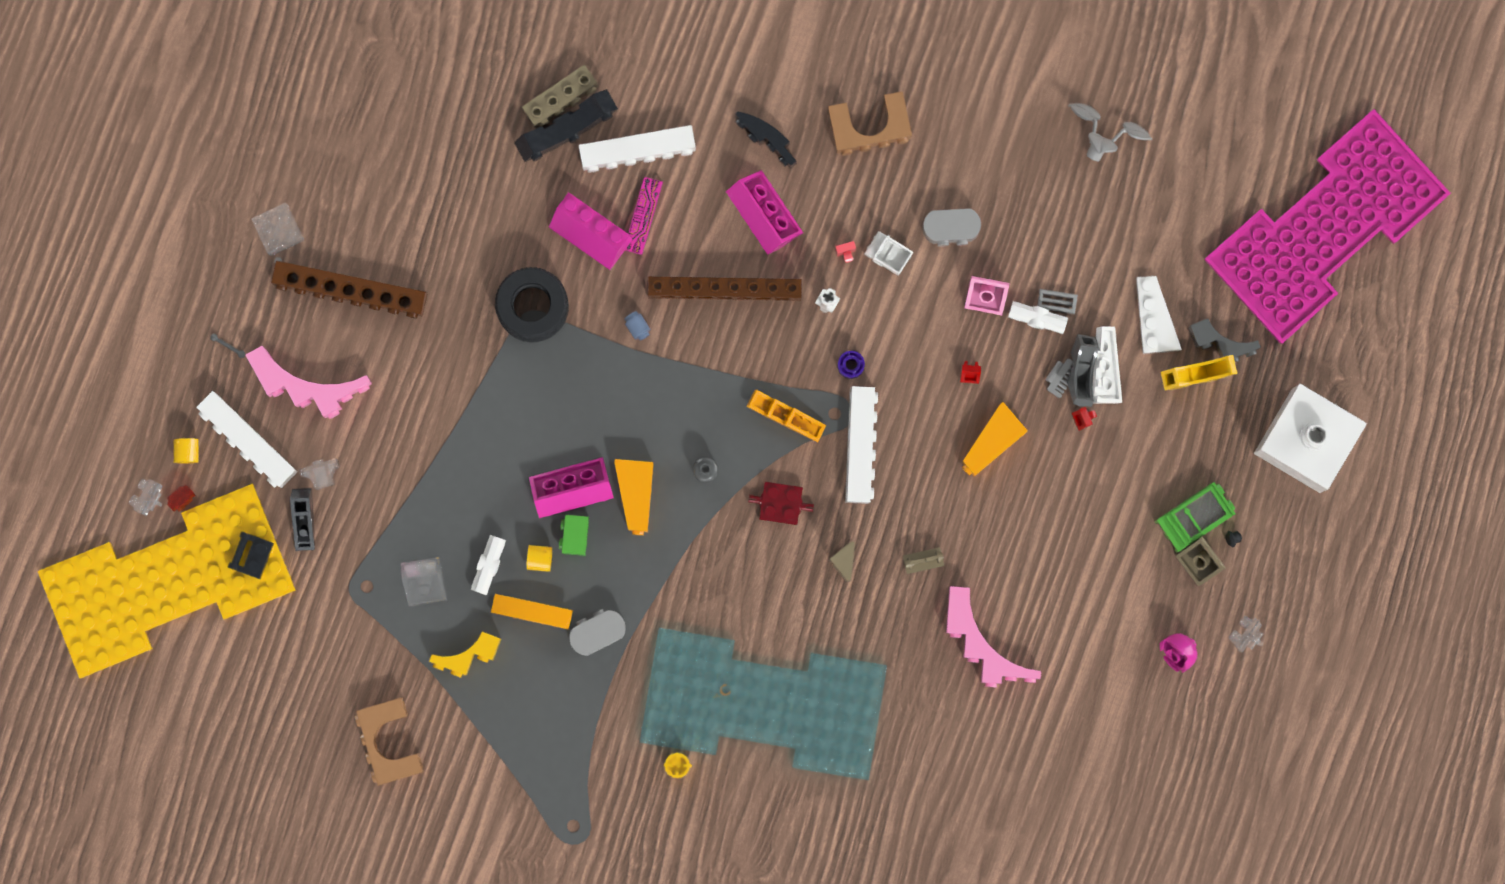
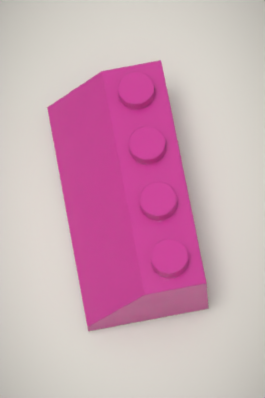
(764, 212)
(589, 231)
(571, 487)

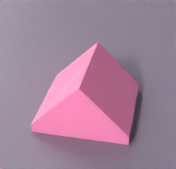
(986, 295)

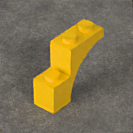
(1198, 373)
(485, 648)

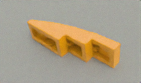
(786, 415)
(531, 611)

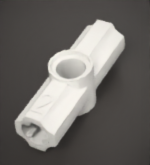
(827, 300)
(1038, 317)
(488, 565)

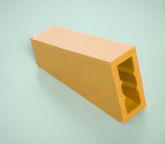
(995, 438)
(635, 489)

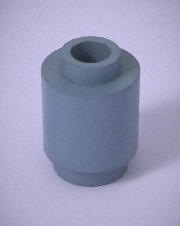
(637, 326)

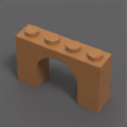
(848, 139)
(371, 720)

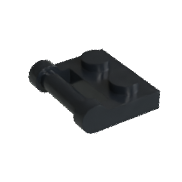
(257, 557)

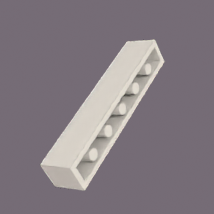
(637, 148)
(246, 439)
(860, 445)

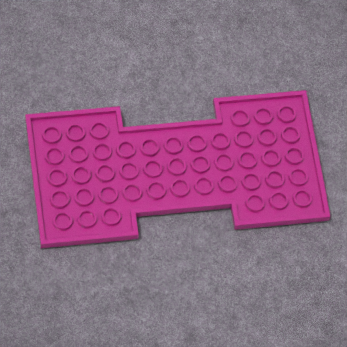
(1285, 263)

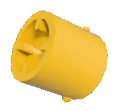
(186, 451)
(539, 558)
(677, 765)

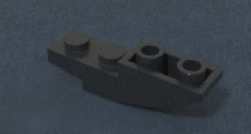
(761, 131)

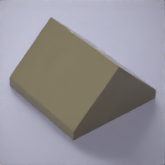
(843, 561)
(1200, 561)

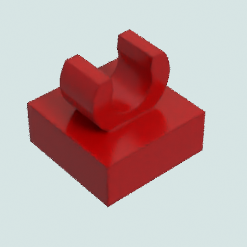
(970, 373)
(1083, 418)

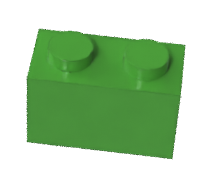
(575, 535)

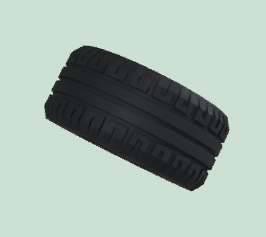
(522, 280)

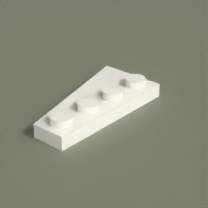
(1155, 322)
(1106, 374)

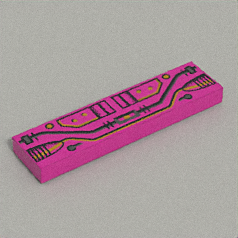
(643, 215)

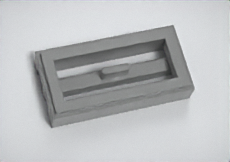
(1059, 294)

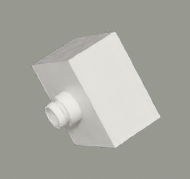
(1310, 438)

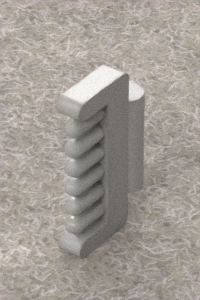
(1056, 375)

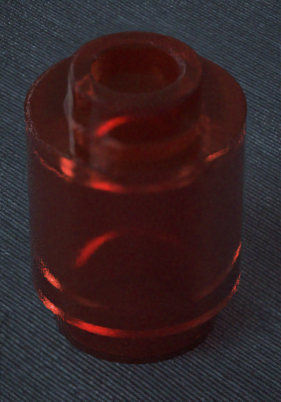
(180, 498)

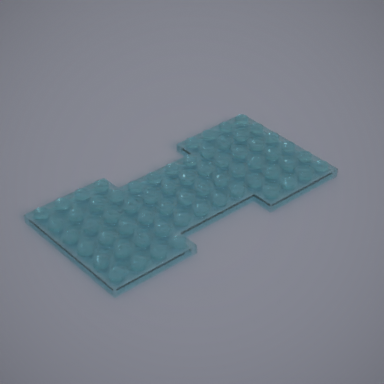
(821, 712)

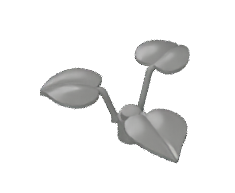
(1102, 145)

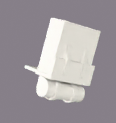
(888, 253)

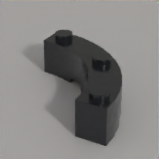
(566, 127)

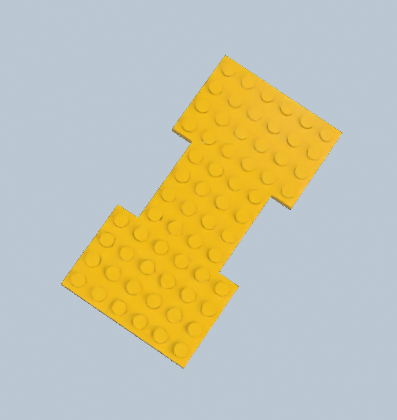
(112, 602)

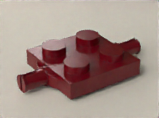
(781, 503)

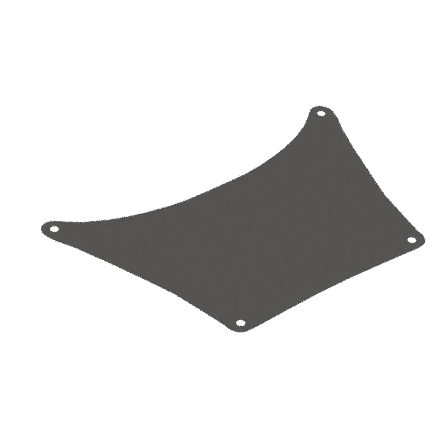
(536, 414)

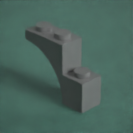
(1204, 335)
(1081, 375)

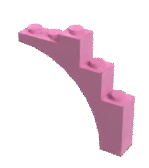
(326, 396)
(961, 622)

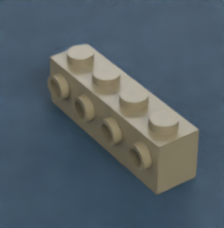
(560, 96)

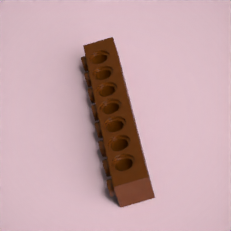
(284, 270)
(724, 288)

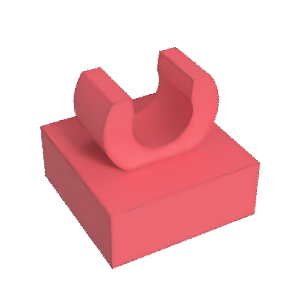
(845, 250)

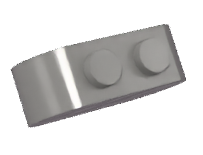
(951, 226)
(597, 632)

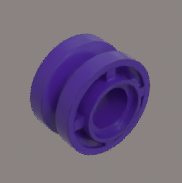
(851, 355)

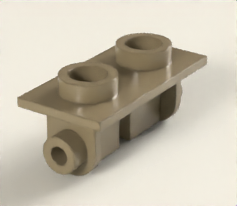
(923, 560)

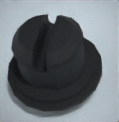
(1233, 538)

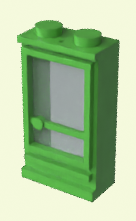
(1196, 516)

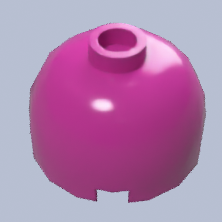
(1179, 651)

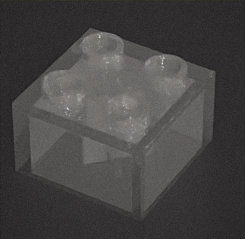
(278, 229)

